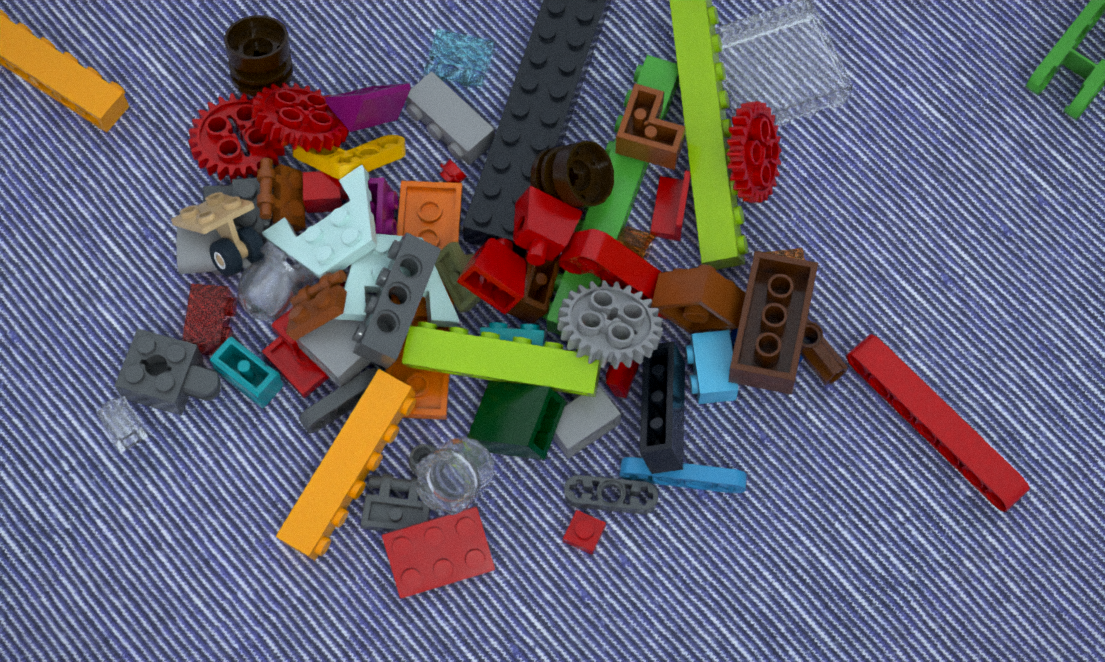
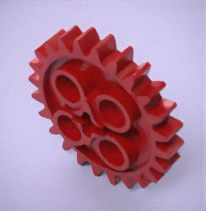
(298, 117)
(212, 147)
(754, 152)

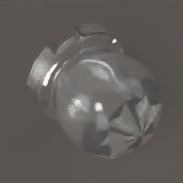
(270, 284)
(454, 475)

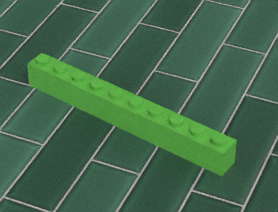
(628, 175)

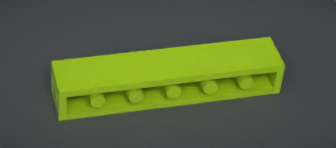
(499, 360)

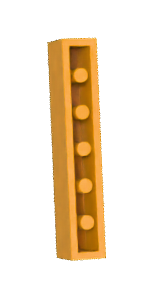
(60, 75)
(346, 465)

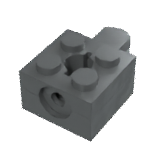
(169, 383)

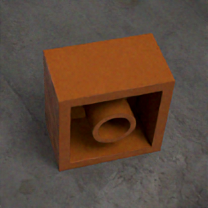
(698, 299)

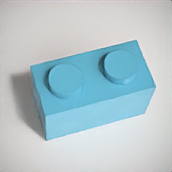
(711, 362)

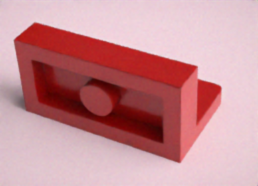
(670, 207)

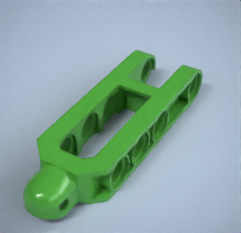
(1064, 54)

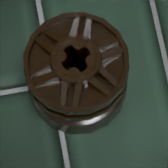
(258, 53)
(574, 173)

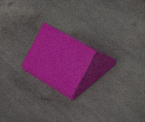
(369, 105)

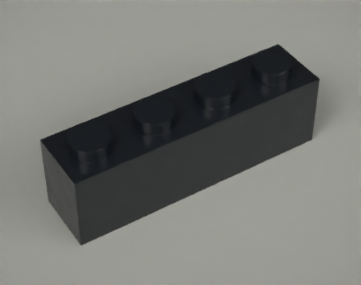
(663, 409)

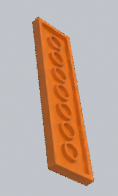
(433, 214)

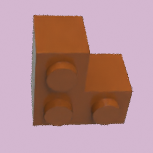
(644, 134)

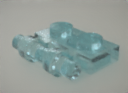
(460, 51)

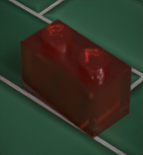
(209, 317)

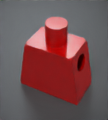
(543, 225)
(495, 274)

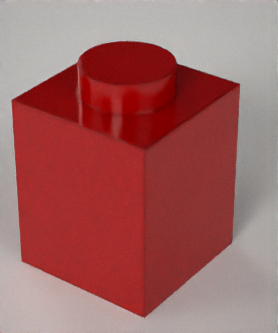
(322, 192)

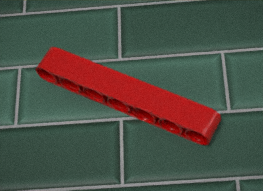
(938, 423)

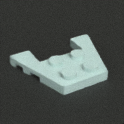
(337, 238)
(363, 277)

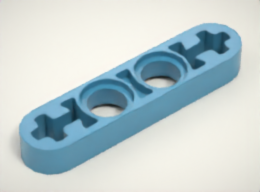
(691, 476)

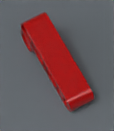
(610, 261)

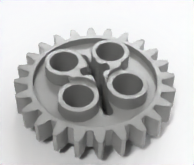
(609, 324)

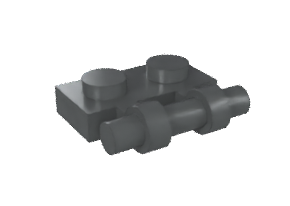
(392, 513)

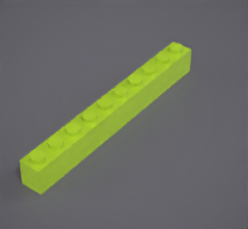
(707, 133)

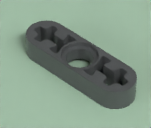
(336, 403)
(621, 484)

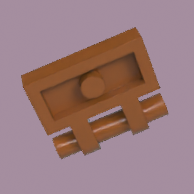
(286, 196)
(317, 304)

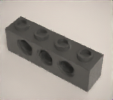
(420, 260)

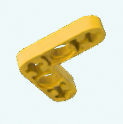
(341, 162)

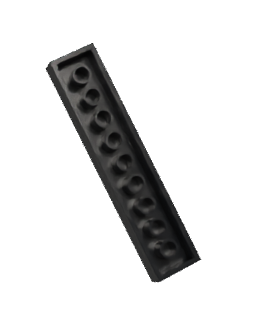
(535, 112)

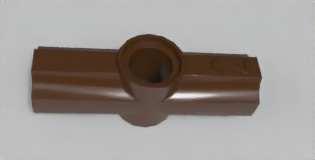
(821, 355)

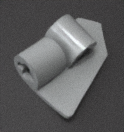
(194, 253)

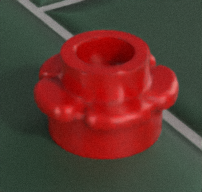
(452, 172)

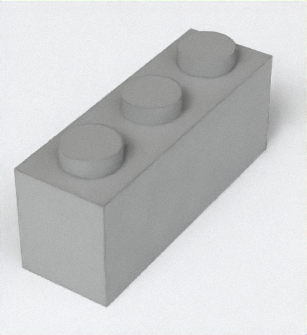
(449, 118)

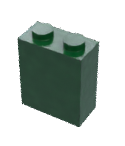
(517, 419)

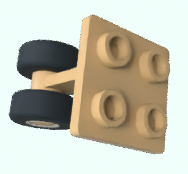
(218, 214)

